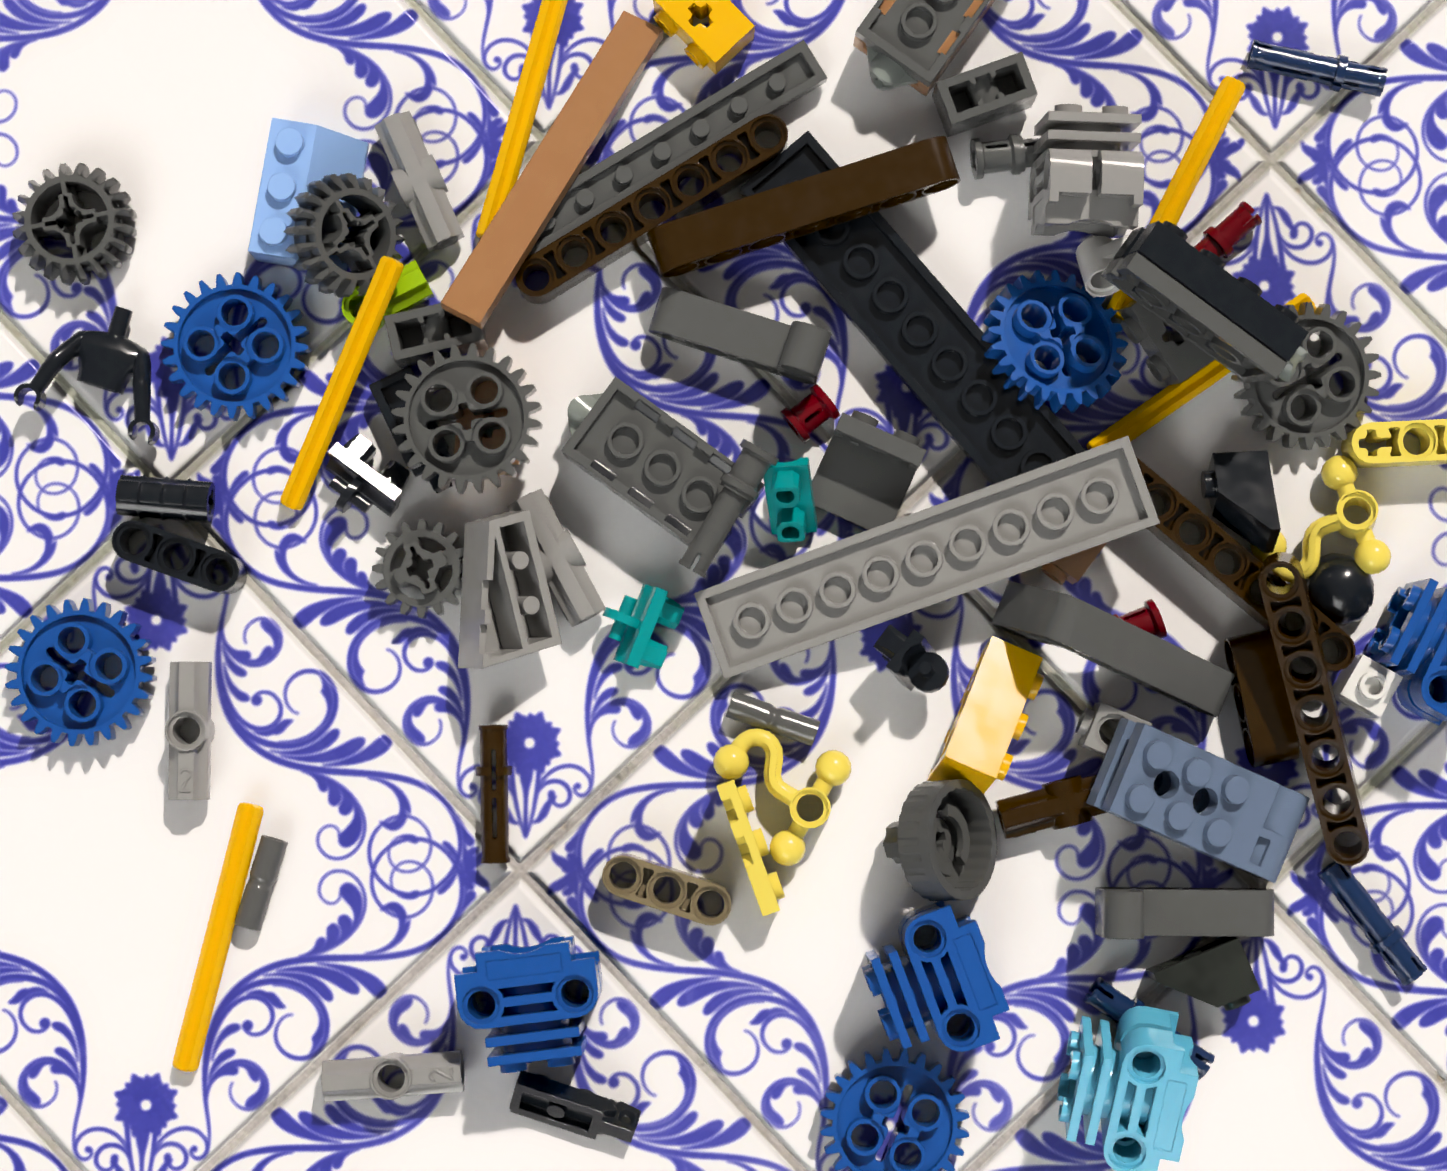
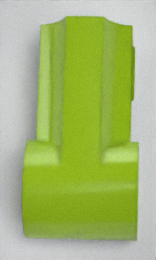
(409, 292)

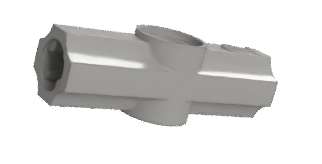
(419, 181)
(561, 561)
(190, 763)
(364, 1080)

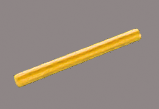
(523, 108)
(1193, 163)
(342, 382)
(1170, 398)
(217, 937)

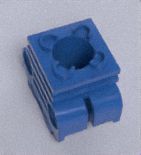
(1416, 647)
(937, 981)
(530, 1001)

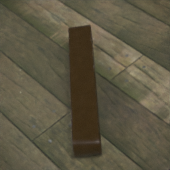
(662, 189)
(803, 207)
(1246, 565)
(1319, 730)

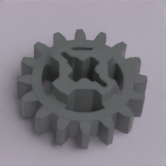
(403, 575)

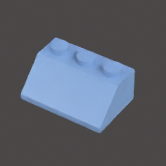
(292, 160)

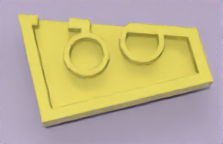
(751, 846)

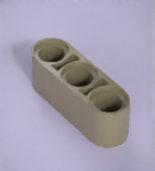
(643, 889)

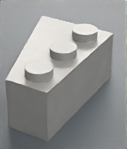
(503, 592)

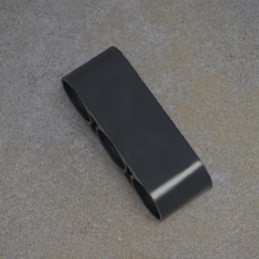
(158, 555)

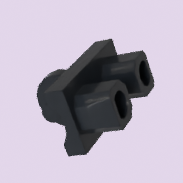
(360, 483)
(912, 660)

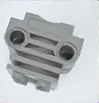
(1086, 172)

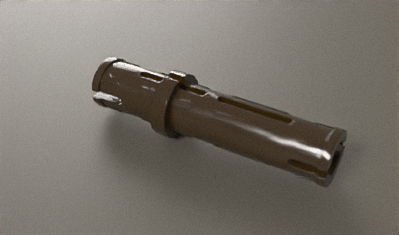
(494, 848)

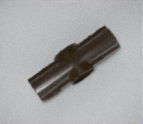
(1055, 805)

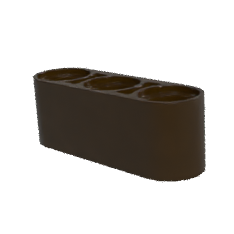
(1261, 699)

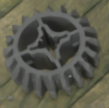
(324, 224)
(38, 227)

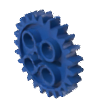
(209, 316)
(1054, 341)
(59, 706)
(855, 1107)

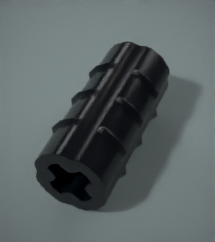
(165, 498)

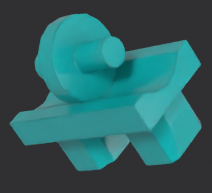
(790, 500)
(636, 623)

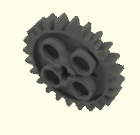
(461, 377)
(1323, 410)

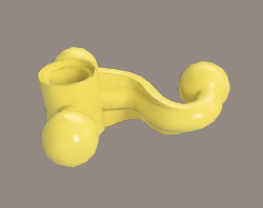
(1370, 554)
(831, 770)

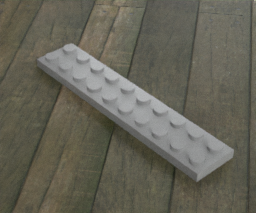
(927, 557)

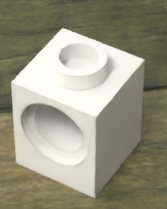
(1366, 686)

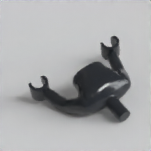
(104, 362)

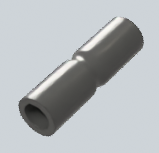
(778, 720)
(259, 888)

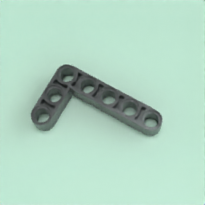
(1113, 644)

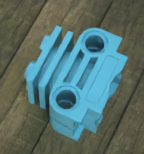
(1133, 1088)

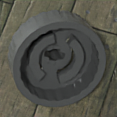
(948, 857)

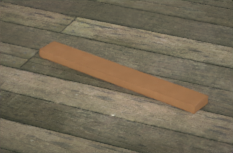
(552, 170)

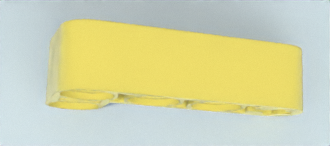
(1430, 433)

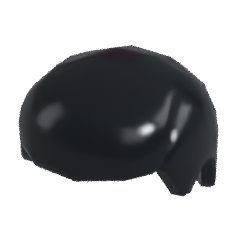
(1340, 589)

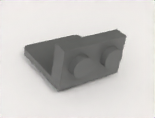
(866, 471)

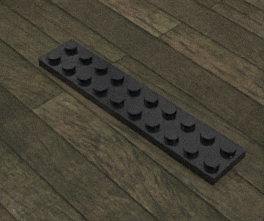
(919, 331)

